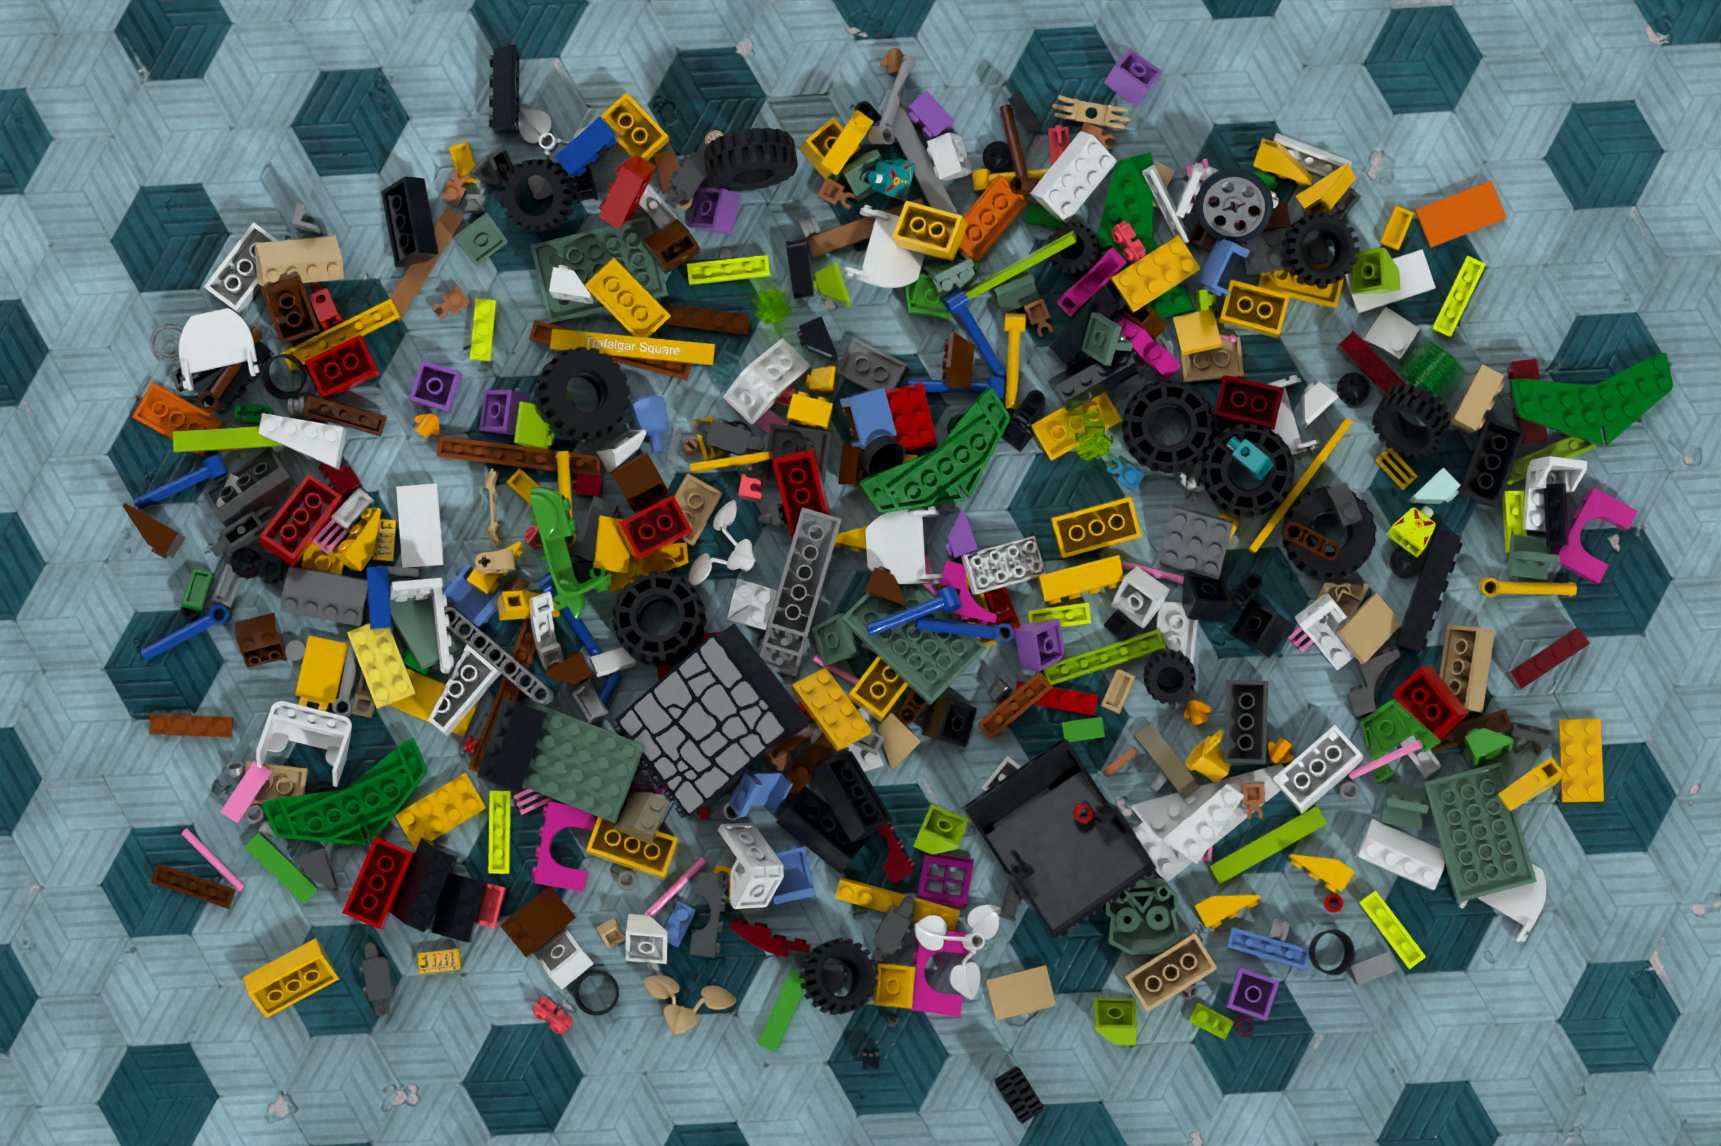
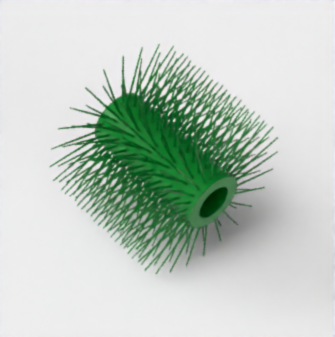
(1434, 370)

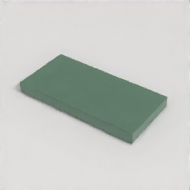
(417, 627)

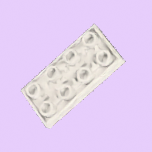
(1414, 280)
(420, 525)
(1003, 565)

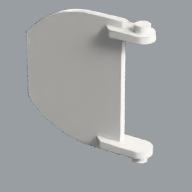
(884, 261)
(214, 342)
(1286, 424)
(898, 544)
(1520, 903)

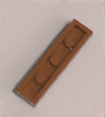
(1014, 705)
(191, 725)

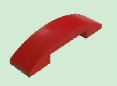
(1002, 607)

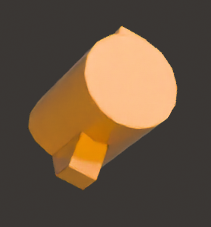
(427, 424)
(1197, 712)
(1280, 751)

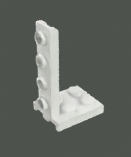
(1194, 183)
(421, 590)

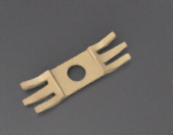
(1103, 113)
(492, 531)

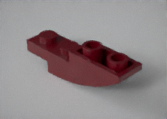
(760, 937)

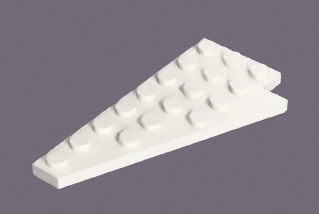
(1165, 813)

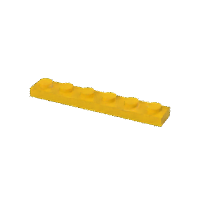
(358, 325)
(881, 899)

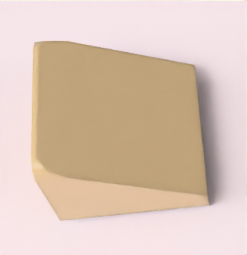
(611, 933)

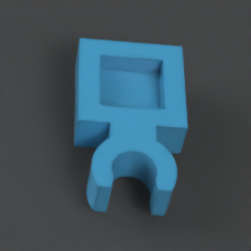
(1128, 476)

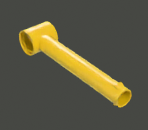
(983, 178)
(1014, 325)
(564, 481)
(1538, 588)

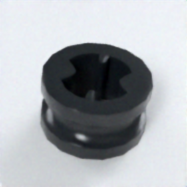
(192, 616)

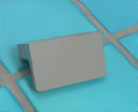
(301, 220)

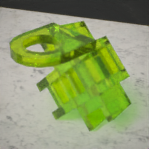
(773, 308)
(1096, 433)

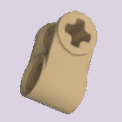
(497, 561)

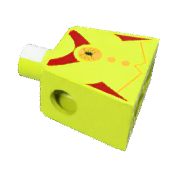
(1413, 530)

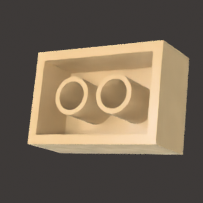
(1477, 400)

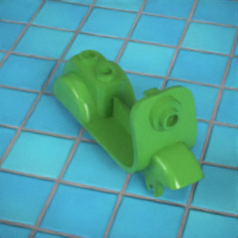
(555, 524)

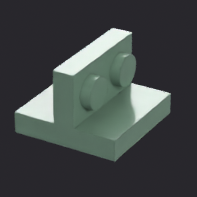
(857, 174)
(480, 239)
(951, 275)
(1016, 292)
(1103, 339)
(1530, 557)
(835, 640)
(1404, 806)

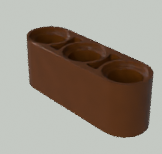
(1321, 541)
(915, 707)

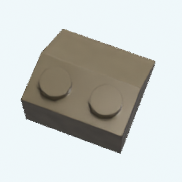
(642, 816)

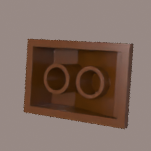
(290, 309)
(157, 535)
(538, 921)

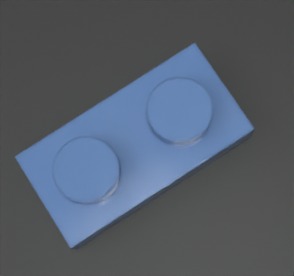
(679, 923)

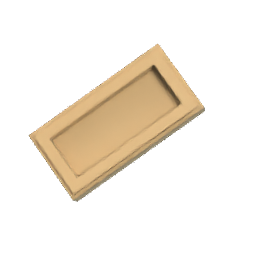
(1118, 691)

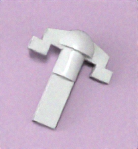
(1191, 484)

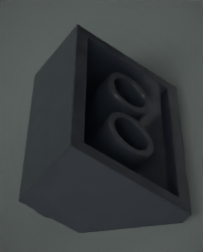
(459, 908)

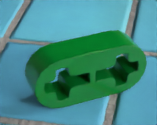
(254, 408)

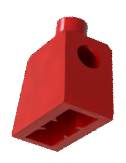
(325, 306)

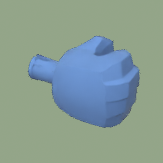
(651, 415)

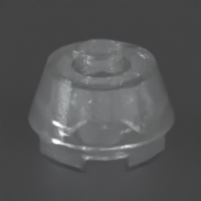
(165, 343)

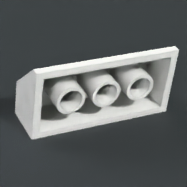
(1318, 769)
(1402, 855)

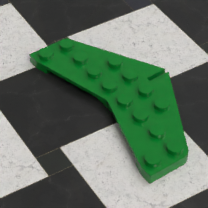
(1132, 201)
(1585, 408)
(956, 461)
(342, 813)

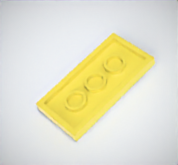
(381, 665)

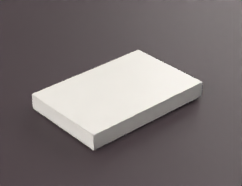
(1176, 629)

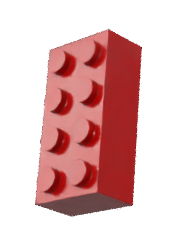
(800, 485)
(300, 520)
(378, 883)

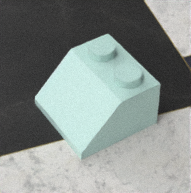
(1438, 489)

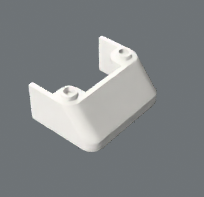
(308, 727)

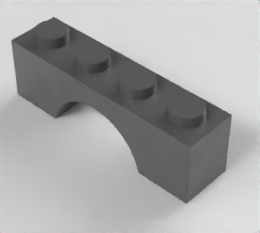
(711, 888)

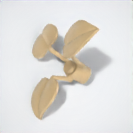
(681, 1018)

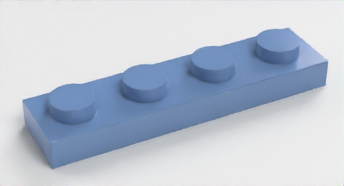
(1268, 948)

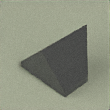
(493, 167)

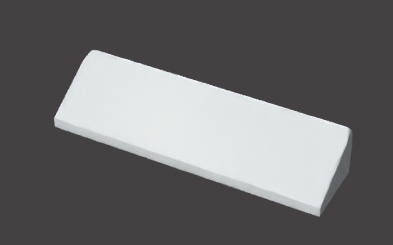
(1312, 158)
(1165, 203)

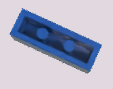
(587, 147)

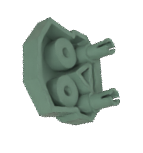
(1143, 933)

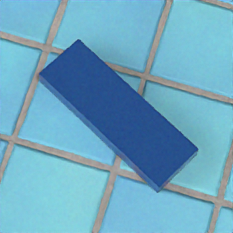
(379, 597)

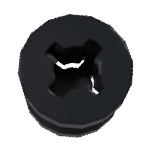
(870, 1058)

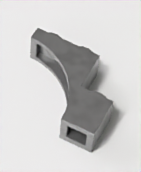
(1362, 699)

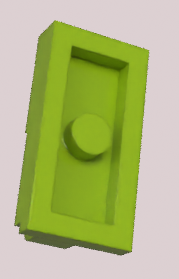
(1204, 299)
(1211, 1021)

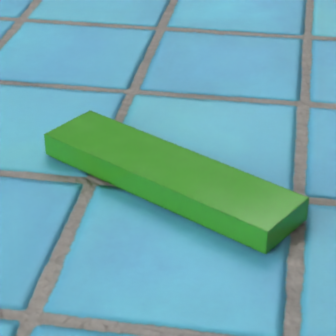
(281, 868)
(782, 1011)

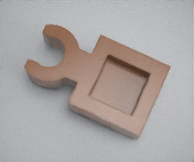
(1096, 132)
(454, 189)
(833, 192)
(454, 300)
(1037, 313)
(1254, 795)

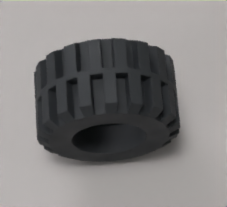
(1089, 255)
(1174, 693)
(1019, 1094)

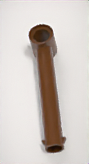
(1021, 183)
(224, 380)

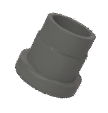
(999, 689)

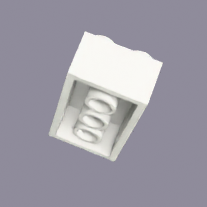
(1073, 177)
(236, 277)

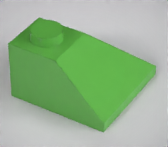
(1486, 745)

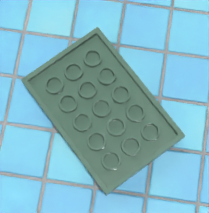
(587, 255)
(922, 659)
(582, 764)
(1478, 833)

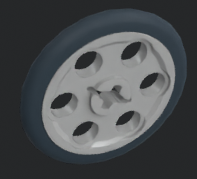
(1254, 223)

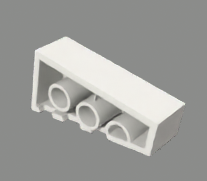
(309, 438)
(463, 690)
(1203, 825)

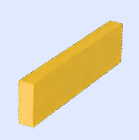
(732, 461)

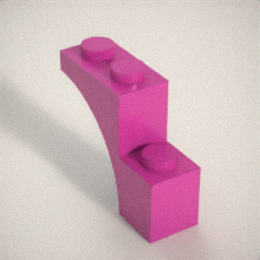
(1091, 282)
(1148, 350)
(955, 576)

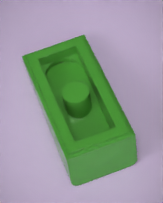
(1083, 729)

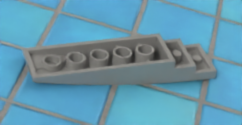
(799, 591)

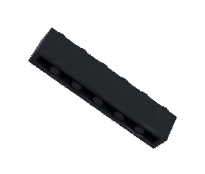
(1428, 590)

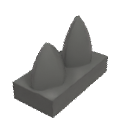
(775, 516)
(1523, 733)

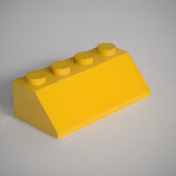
(1081, 579)
(290, 978)

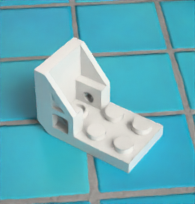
(766, 380)
(1547, 471)
(1321, 623)
(756, 868)

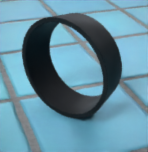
(1024, 113)
(271, 388)
(895, 459)
(1349, 952)
(577, 997)

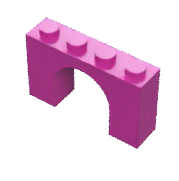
(1595, 506)
(548, 870)
(926, 998)

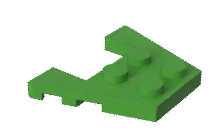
(924, 299)
(1389, 728)

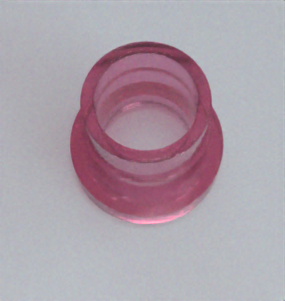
(1237, 1026)

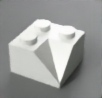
(751, 605)

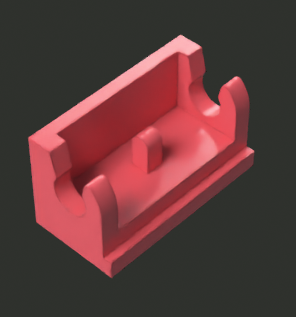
(748, 489)
(491, 905)

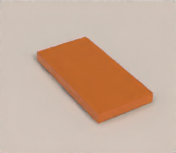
(1460, 214)
(990, 217)
(171, 413)

